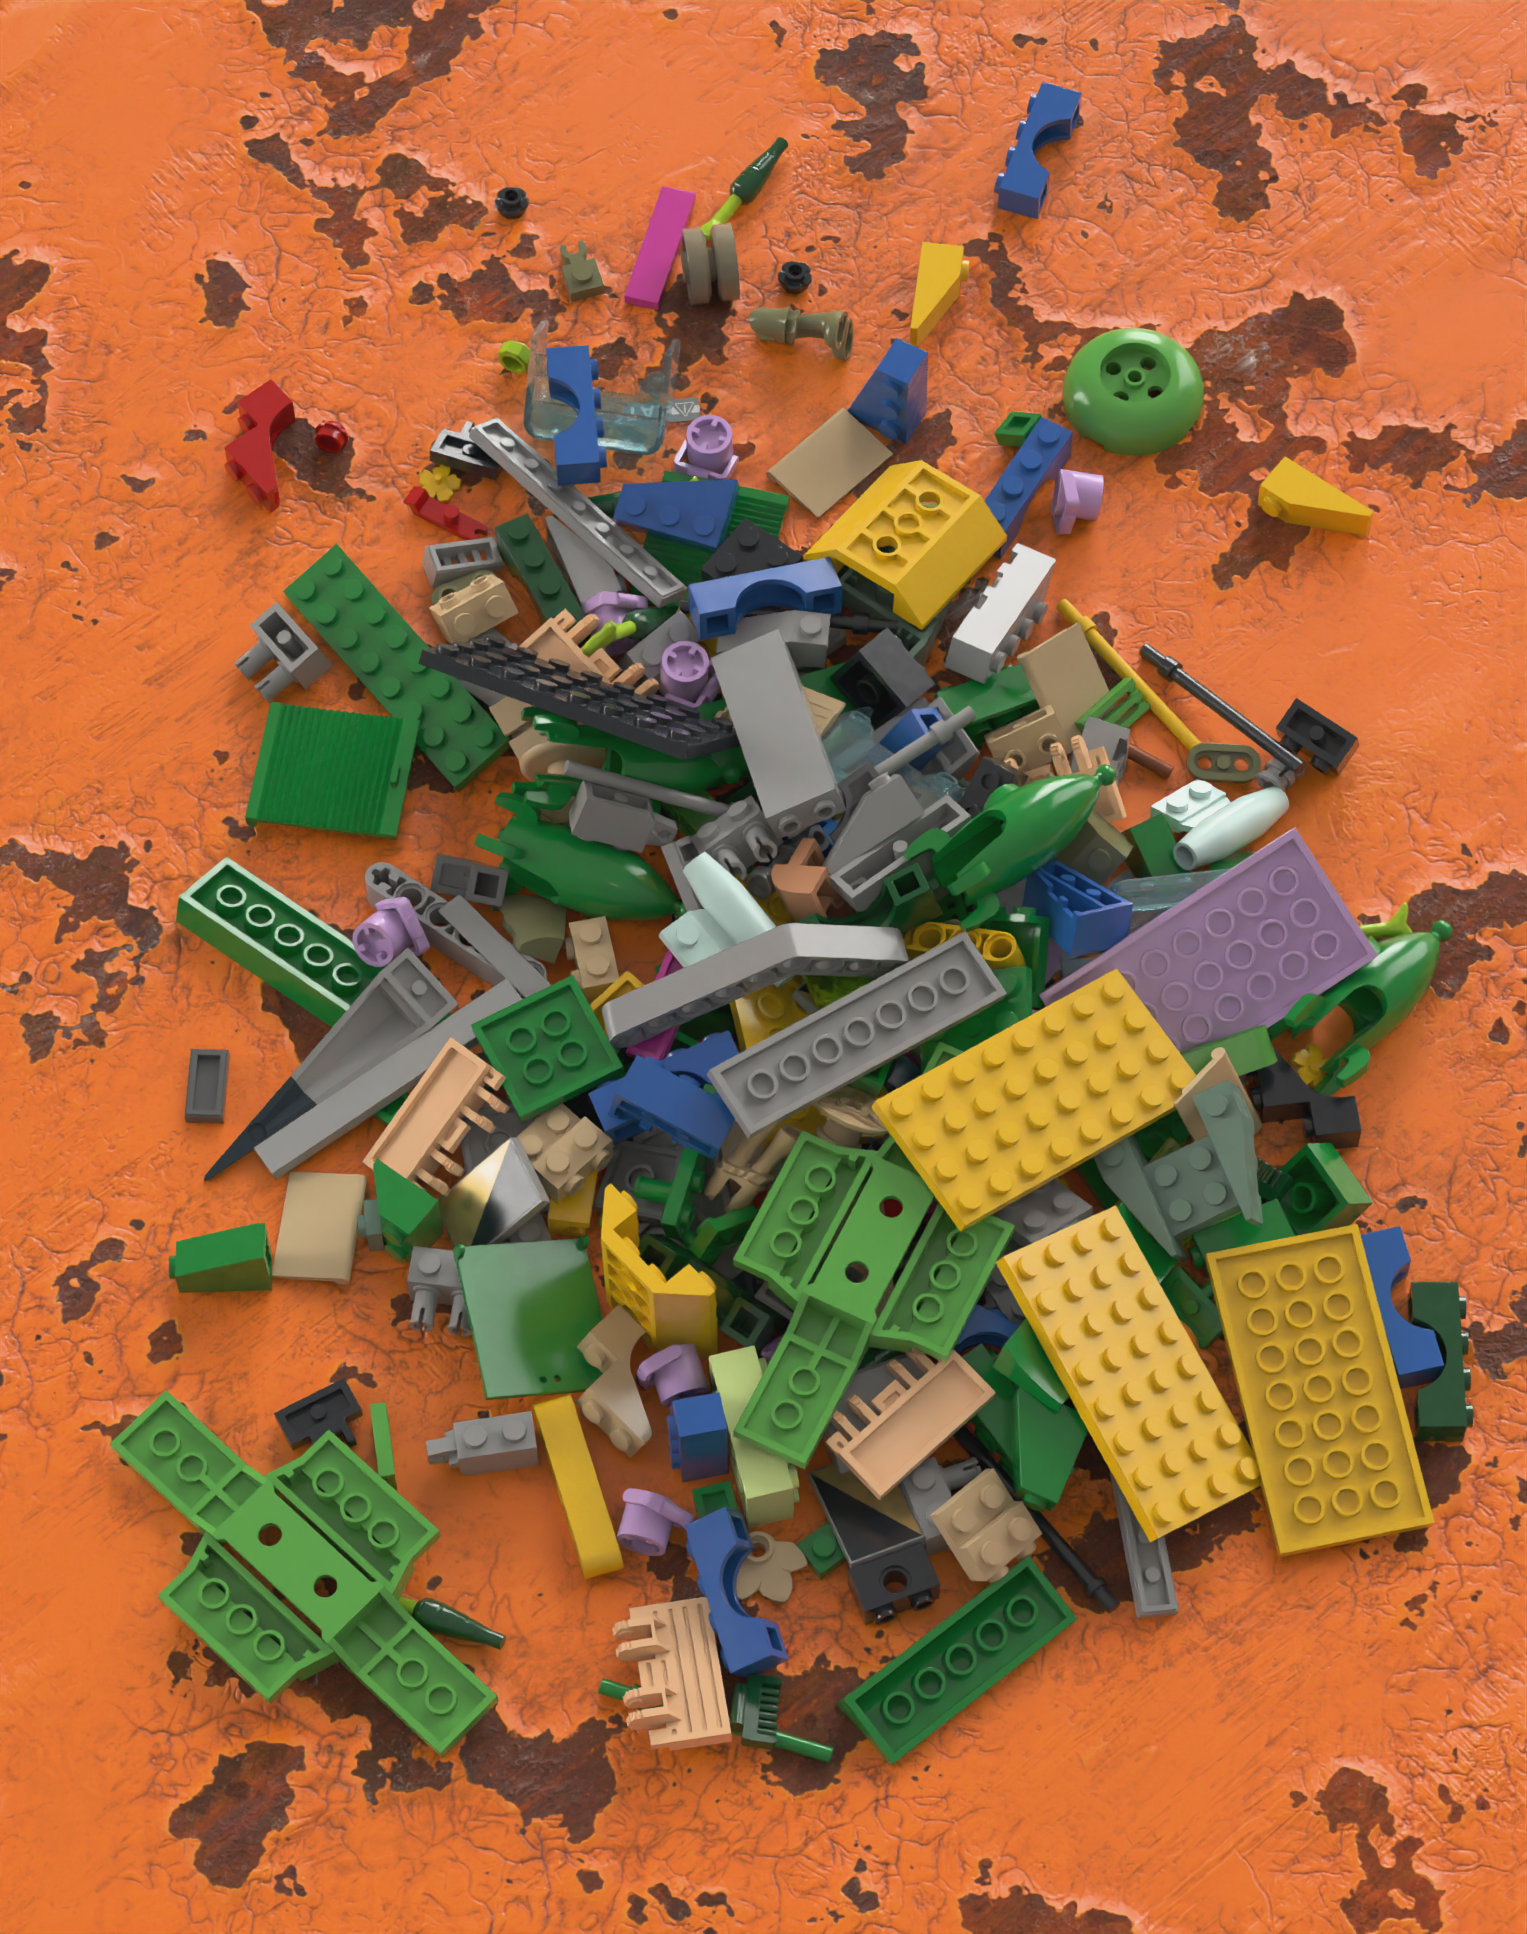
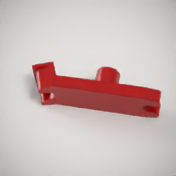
(443, 516)

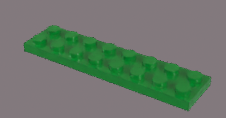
(386, 658)

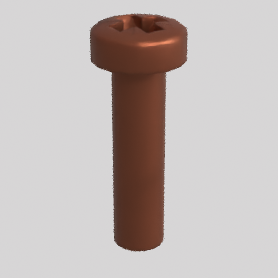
(1149, 761)

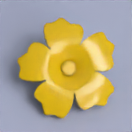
(440, 483)
(1309, 1063)

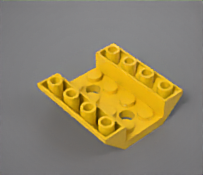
(933, 546)
(668, 1311)

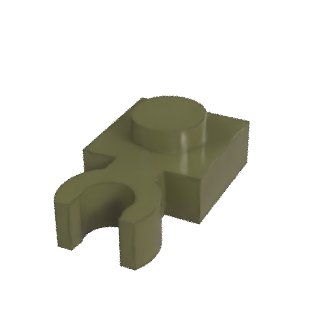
(579, 274)

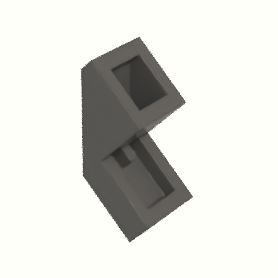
(470, 879)

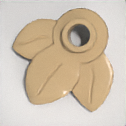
(770, 1572)

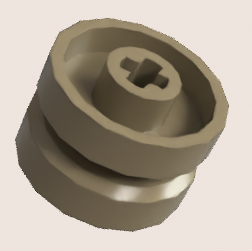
(710, 264)

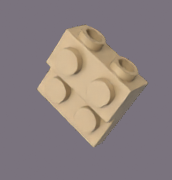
(565, 1150)
(986, 1527)

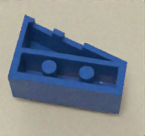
(679, 512)
(1081, 912)

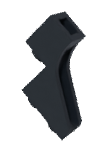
(1285, 1096)

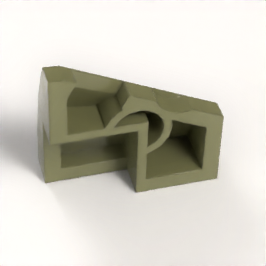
(534, 925)

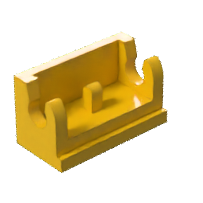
(574, 1212)

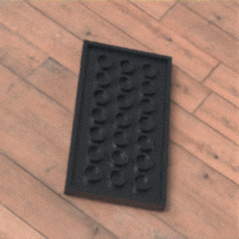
(582, 697)

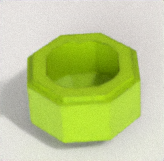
(514, 356)

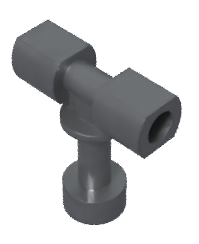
(760, 881)

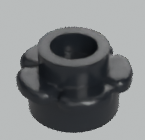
(508, 208)
(798, 283)

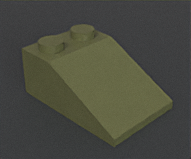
(1096, 849)

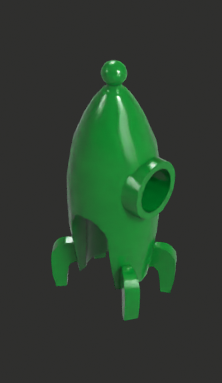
(622, 757)
(994, 857)
(577, 872)
(1373, 997)

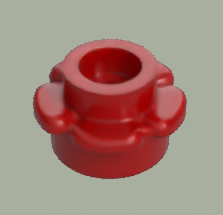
(331, 436)

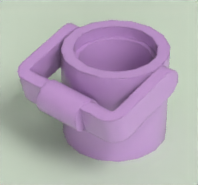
(707, 449)
(1075, 497)
(614, 607)
(686, 675)
(389, 933)
(675, 1373)
(649, 1522)

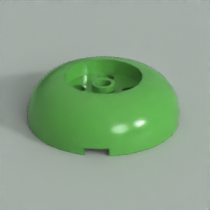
(1133, 421)

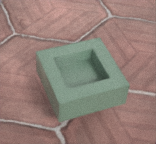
(370, 1226)

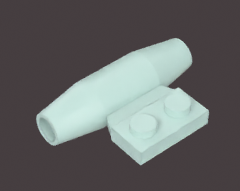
(1214, 823)
(726, 920)

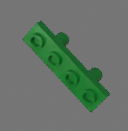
(679, 1193)

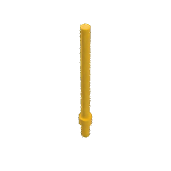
(1118, 664)

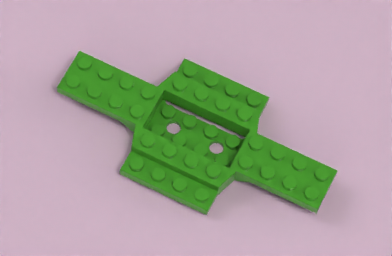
(802, 1242)
(334, 1524)

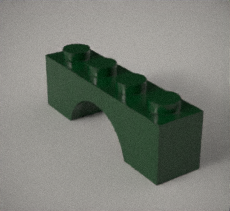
(535, 567)
(901, 904)
(736, 1307)
(1442, 1406)

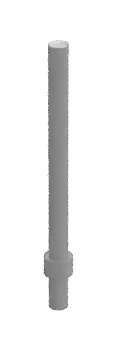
(939, 732)
(645, 789)

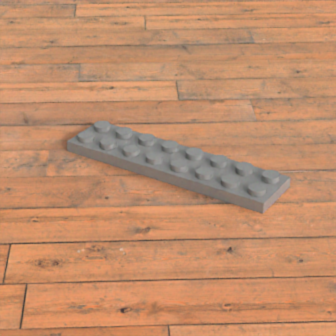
(856, 1035)

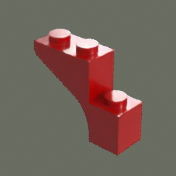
(250, 458)

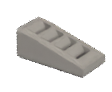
(446, 552)

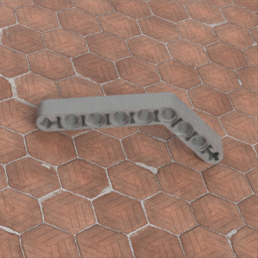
(388, 882)
(748, 968)

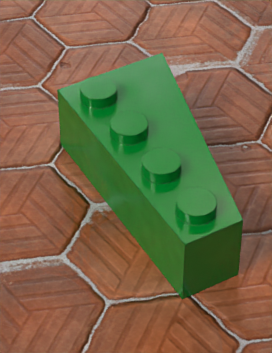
(995, 703)
(994, 1420)

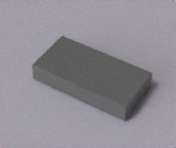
(207, 1086)

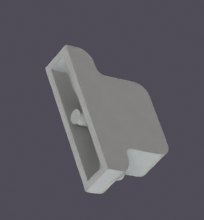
(863, 877)

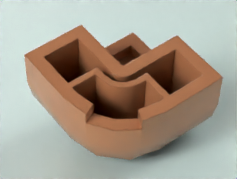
(807, 886)

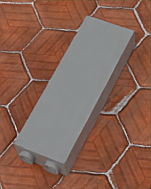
(778, 734)

